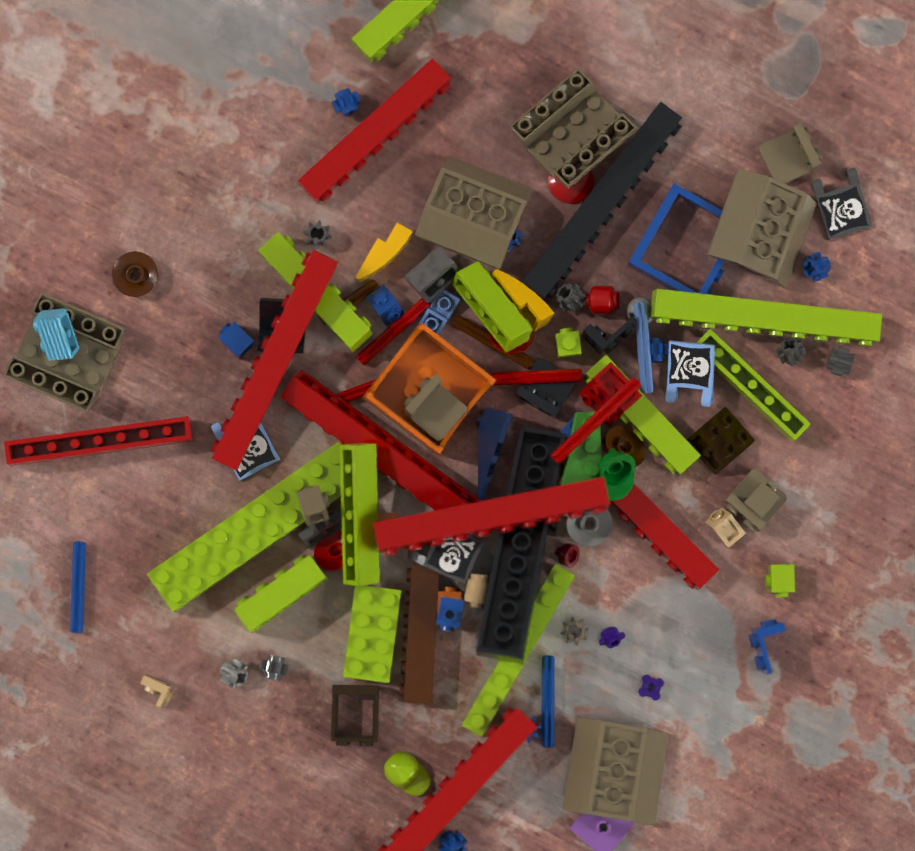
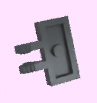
(317, 532)

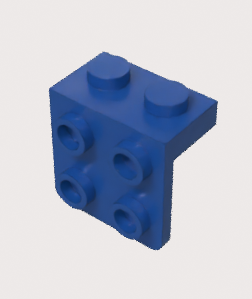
(756, 639)

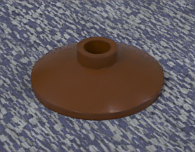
(131, 263)
(624, 441)

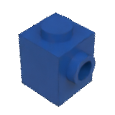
(449, 614)

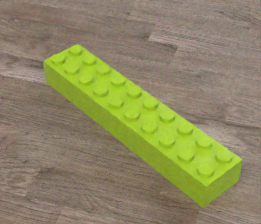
(245, 533)

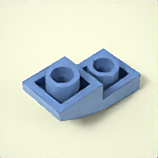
(440, 311)

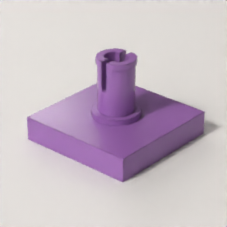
(600, 832)

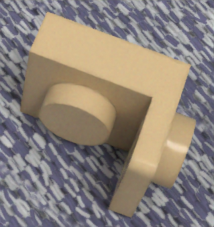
(725, 527)
(154, 686)

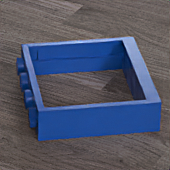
(636, 263)

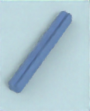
(643, 347)

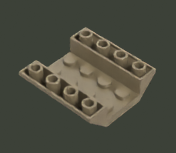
(572, 129)
(473, 212)
(762, 226)
(71, 380)
(615, 771)

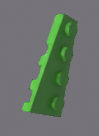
(585, 459)

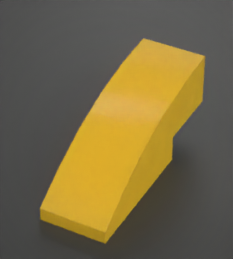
(384, 252)
(525, 299)

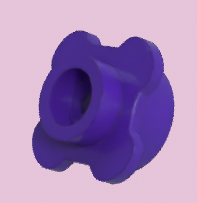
(611, 637)
(655, 692)

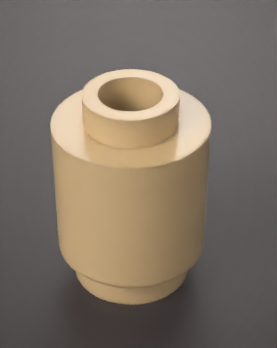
(476, 590)

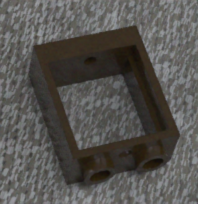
(364, 740)

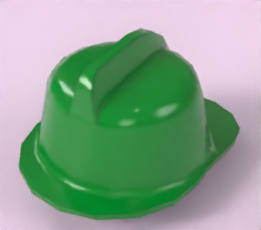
(618, 473)

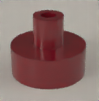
(568, 554)

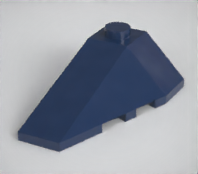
(491, 435)

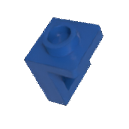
(385, 305)

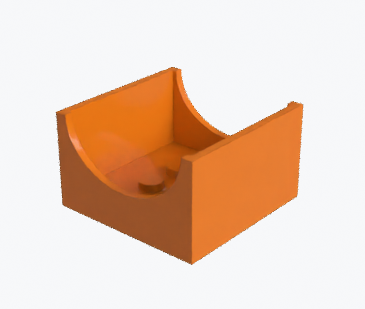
(419, 357)

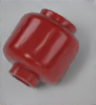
(602, 300)

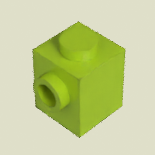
(567, 343)
(780, 580)

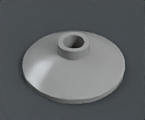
(590, 536)

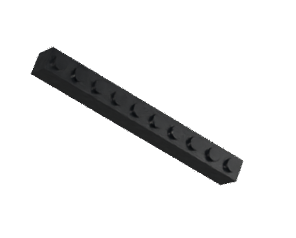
(602, 201)

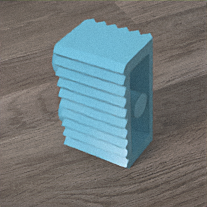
(56, 334)

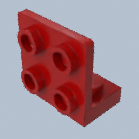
(603, 387)

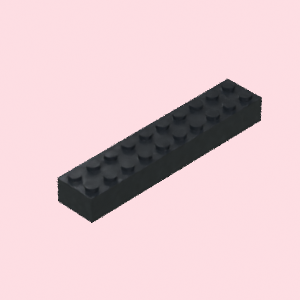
(519, 553)

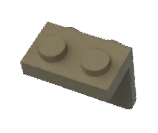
(790, 155)
(434, 408)
(742, 491)

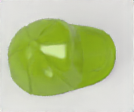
(407, 773)

